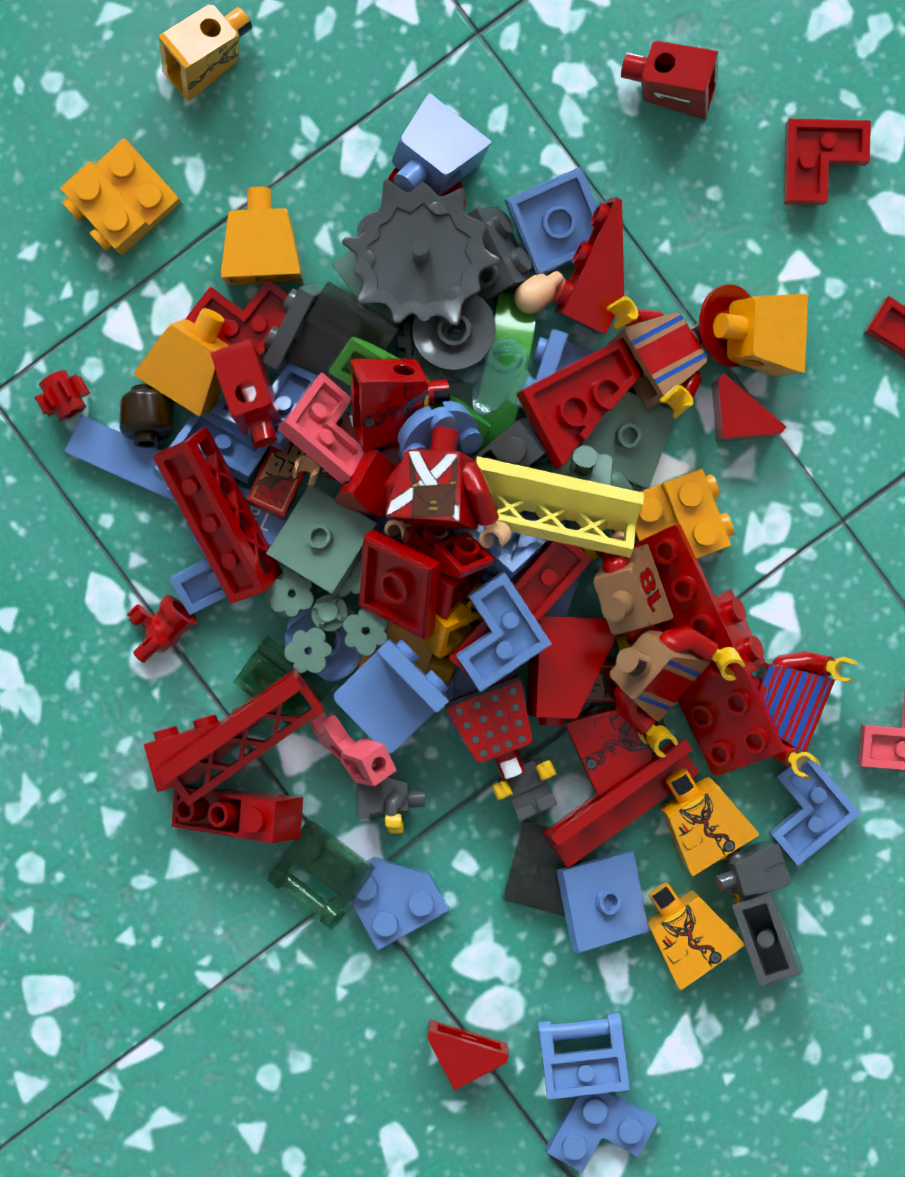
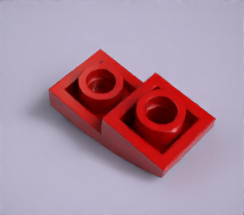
(458, 554)

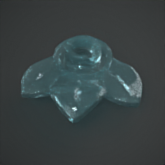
(497, 383)

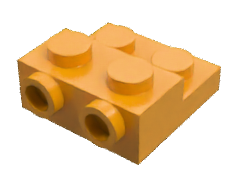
(119, 197)
(692, 505)

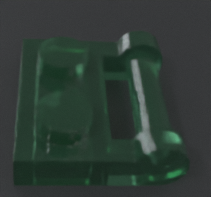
(328, 862)

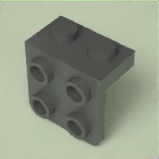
(499, 240)
(298, 339)

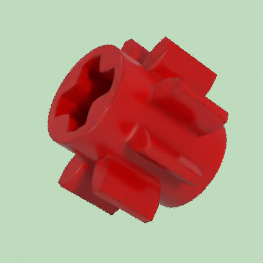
(62, 395)

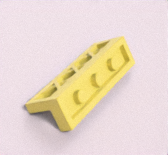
(560, 498)

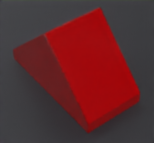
(739, 415)
(465, 1053)

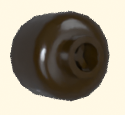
(146, 416)

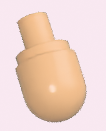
(537, 292)

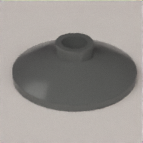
(478, 337)

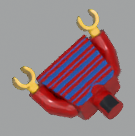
(795, 697)

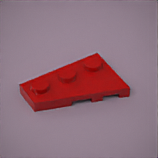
(577, 397)

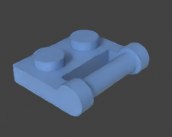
(587, 1070)

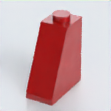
(568, 668)

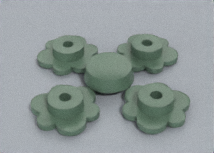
(328, 614)

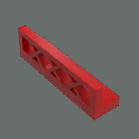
(217, 518)
(538, 585)
(226, 731)
(618, 807)

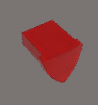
(366, 487)

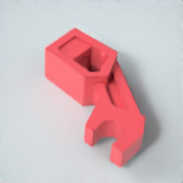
(355, 756)

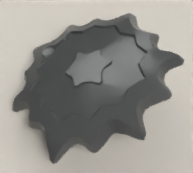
(420, 254)

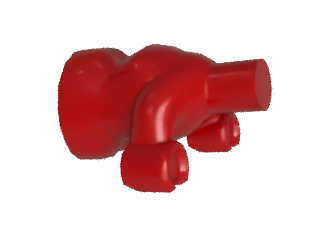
(163, 628)

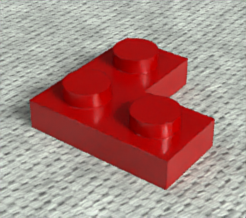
(814, 146)
(251, 323)

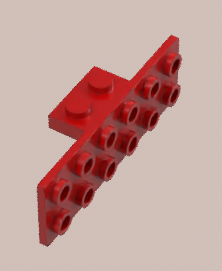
(723, 714)

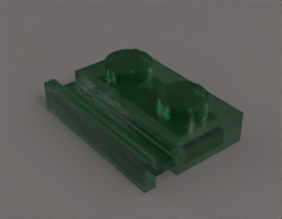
(267, 667)

